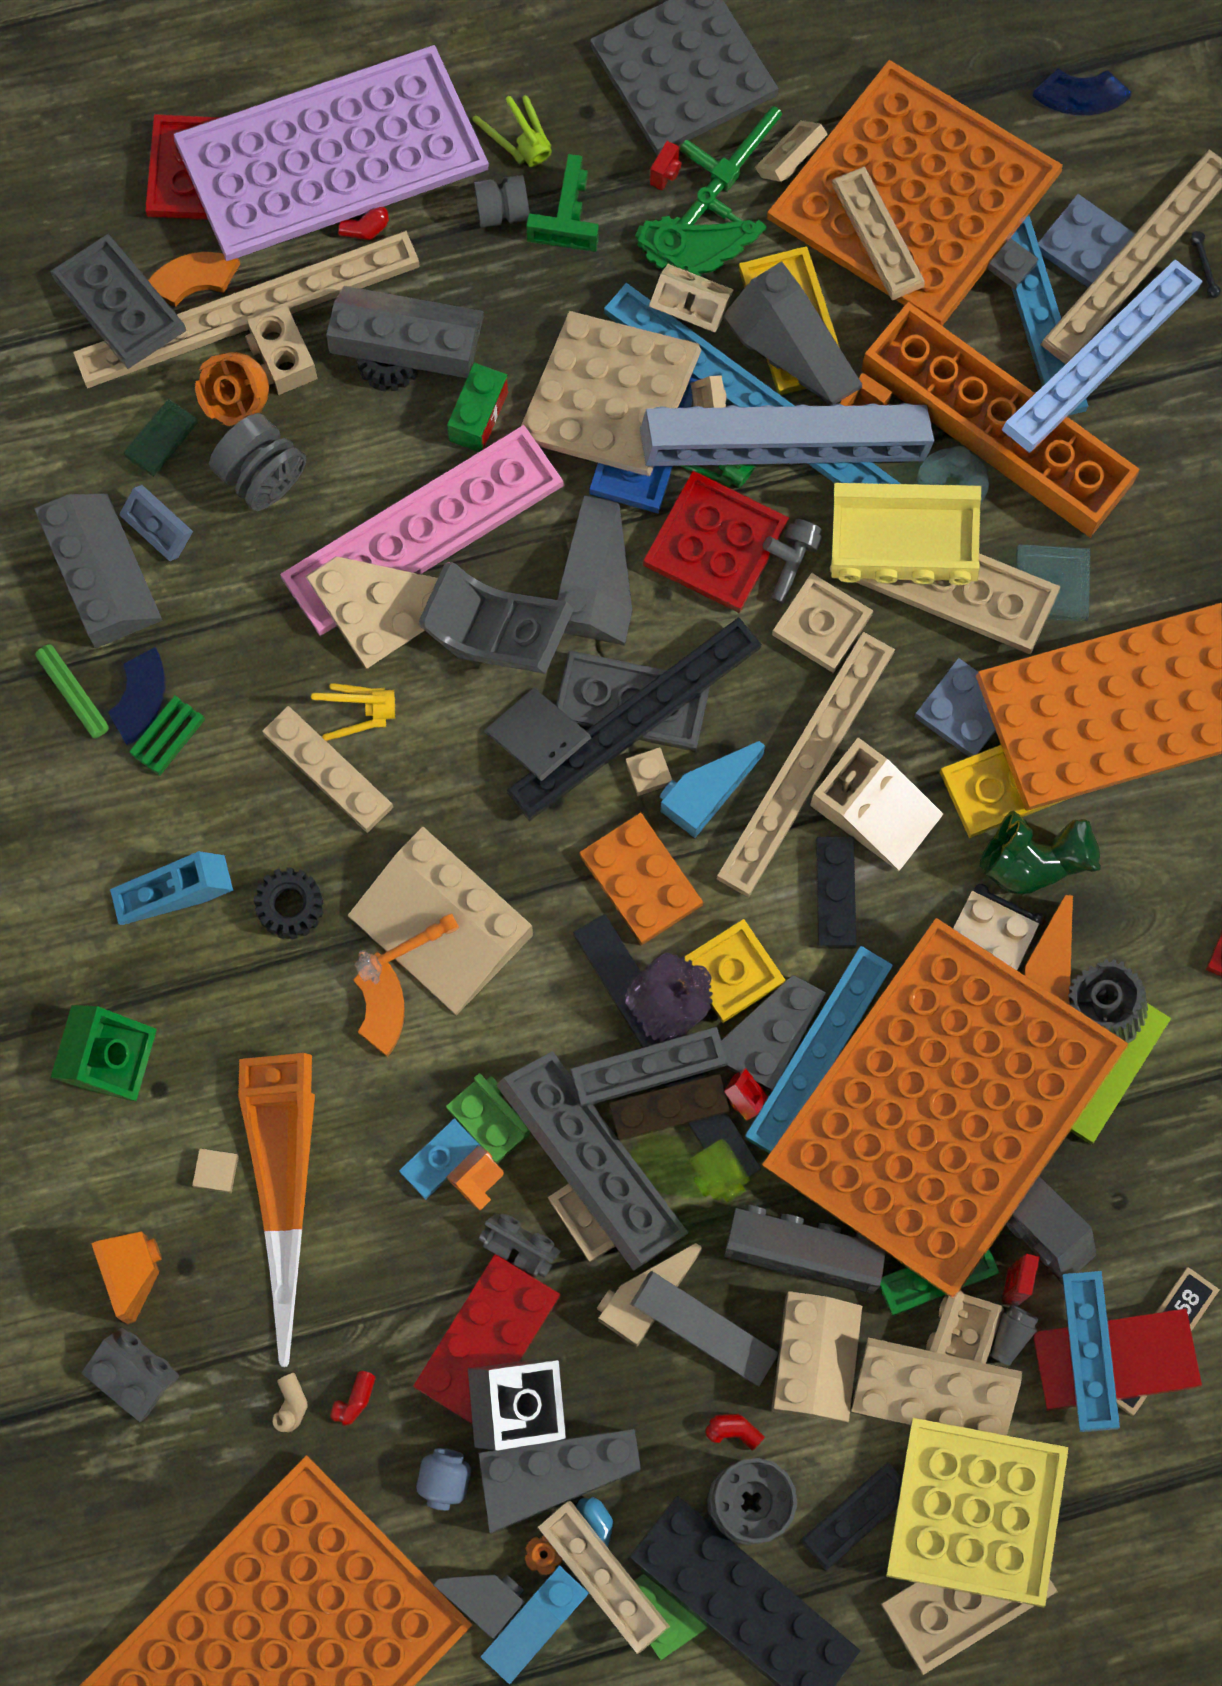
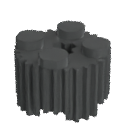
(1116, 983)

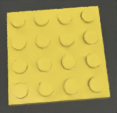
(978, 1512)

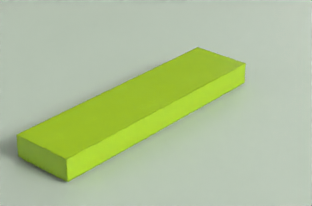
(1121, 1076)

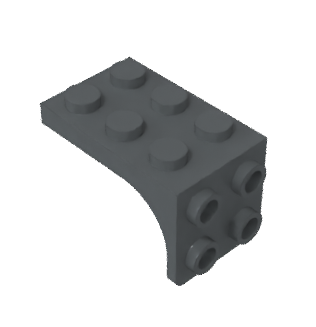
(493, 624)

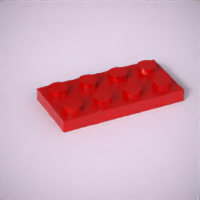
(488, 1330)

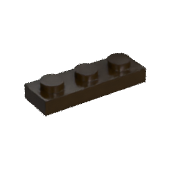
(669, 1107)

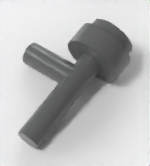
(803, 537)

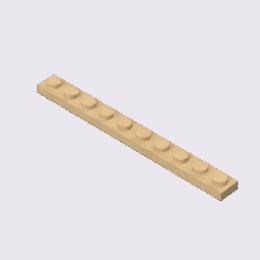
(230, 314)

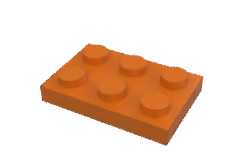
(641, 878)

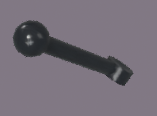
(1197, 240)
(983, 890)

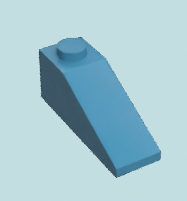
(704, 790)
(172, 887)
(534, 1624)

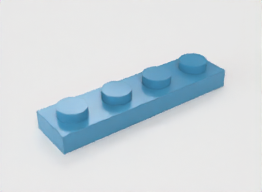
(1090, 1351)

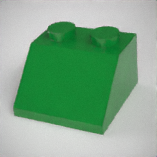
(103, 1052)

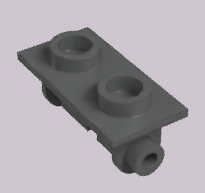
(508, 1234)

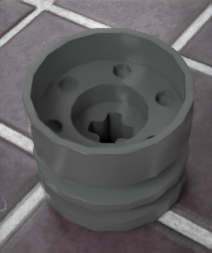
(257, 461)
(774, 1502)

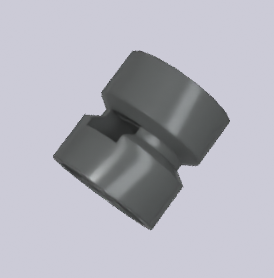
(501, 201)

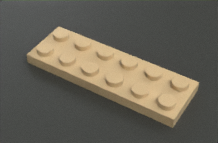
(1000, 605)

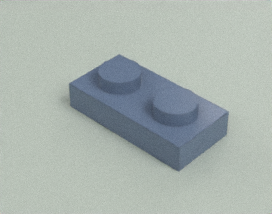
(156, 523)

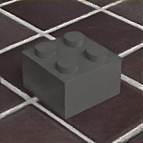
(516, 1404)

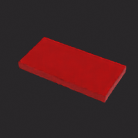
(1147, 1353)

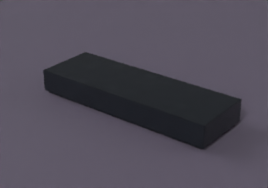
(854, 1517)

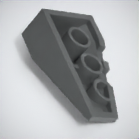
(785, 328)
(597, 574)

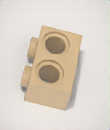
(691, 297)
(285, 348)

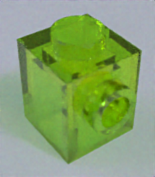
(719, 1172)

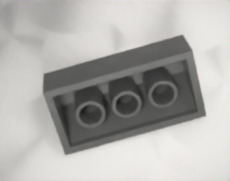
(404, 331)
(98, 566)
(804, 1250)

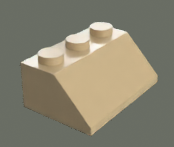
(816, 1357)

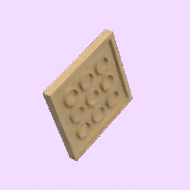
(602, 385)

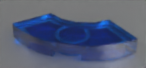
(1082, 95)
(142, 696)

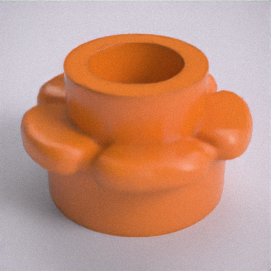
(535, 1562)

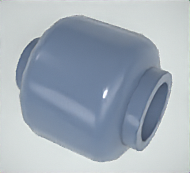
(443, 1478)

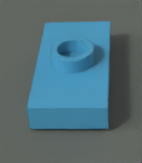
(438, 1158)

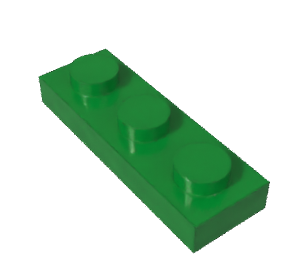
(908, 1290)

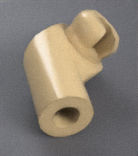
(293, 1407)

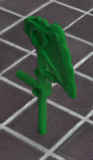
(704, 247)

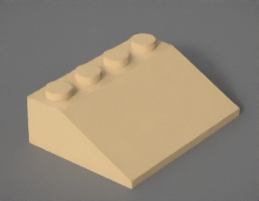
(420, 889)

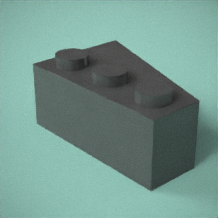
(1053, 1230)

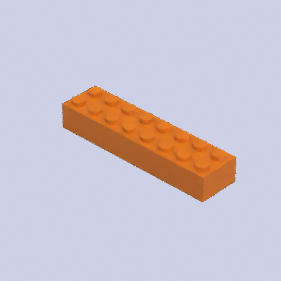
(973, 401)

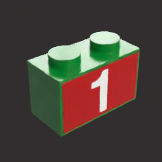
(478, 407)

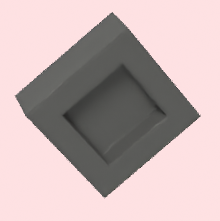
(1012, 263)

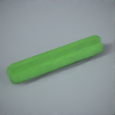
(72, 691)

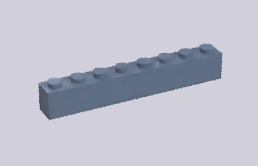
(785, 434)

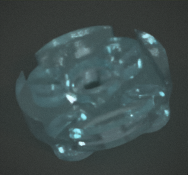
(956, 464)

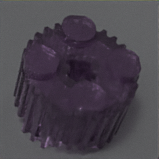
(670, 996)

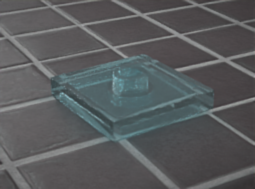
(1062, 567)

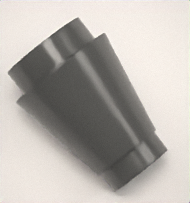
(1013, 1334)

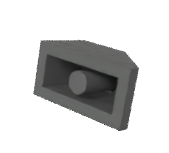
(484, 1599)

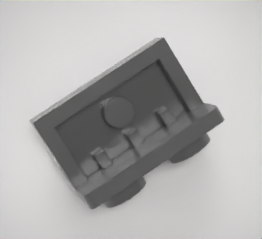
(130, 1373)

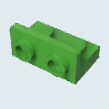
(489, 1117)

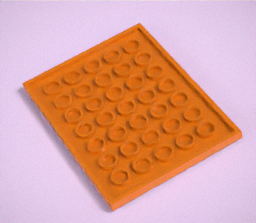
(945, 1107)
(294, 1600)

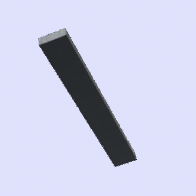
(639, 716)
(617, 972)

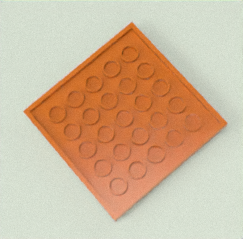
(943, 174)

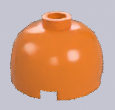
(231, 387)

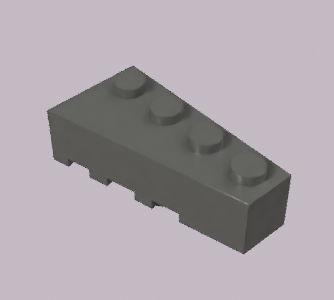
(545, 1475)

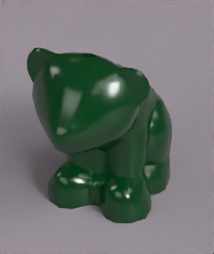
(1025, 866)

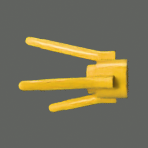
(378, 703)

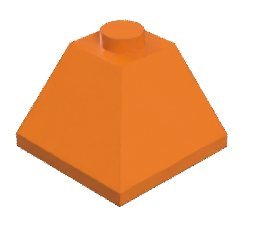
(128, 1271)

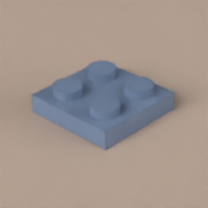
(1084, 240)
(958, 710)

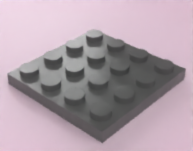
(683, 69)

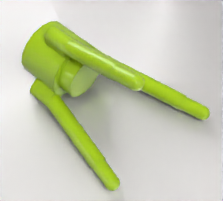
(532, 144)

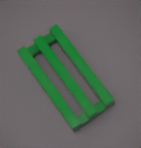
(166, 714)

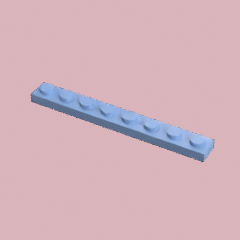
(1101, 356)

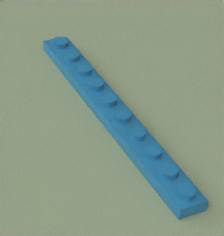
(741, 387)

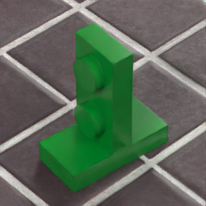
(566, 228)

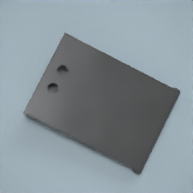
(536, 734)

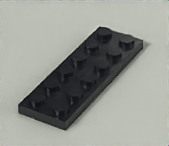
(741, 1601)

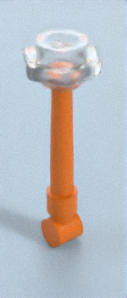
(370, 966)

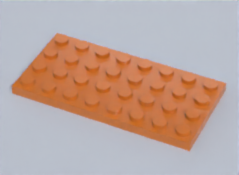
(1110, 707)

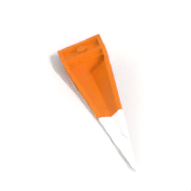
(278, 1127)

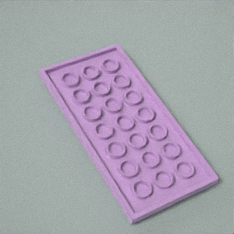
(330, 152)

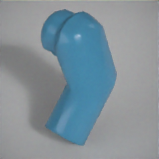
(597, 1517)

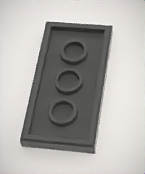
(118, 301)
(598, 685)

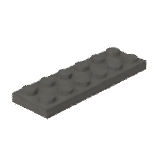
(592, 1160)

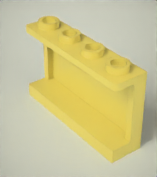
(906, 533)

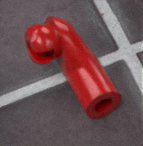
(367, 227)
(358, 1399)
(733, 1426)

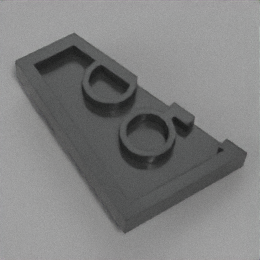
(772, 1032)

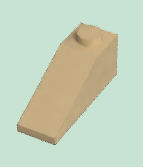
(626, 1319)

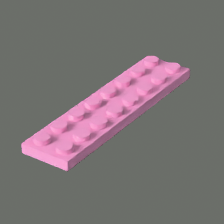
(437, 517)

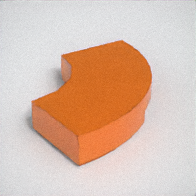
(193, 274)
(383, 1010)

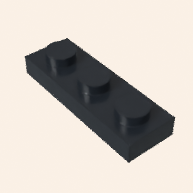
(836, 893)

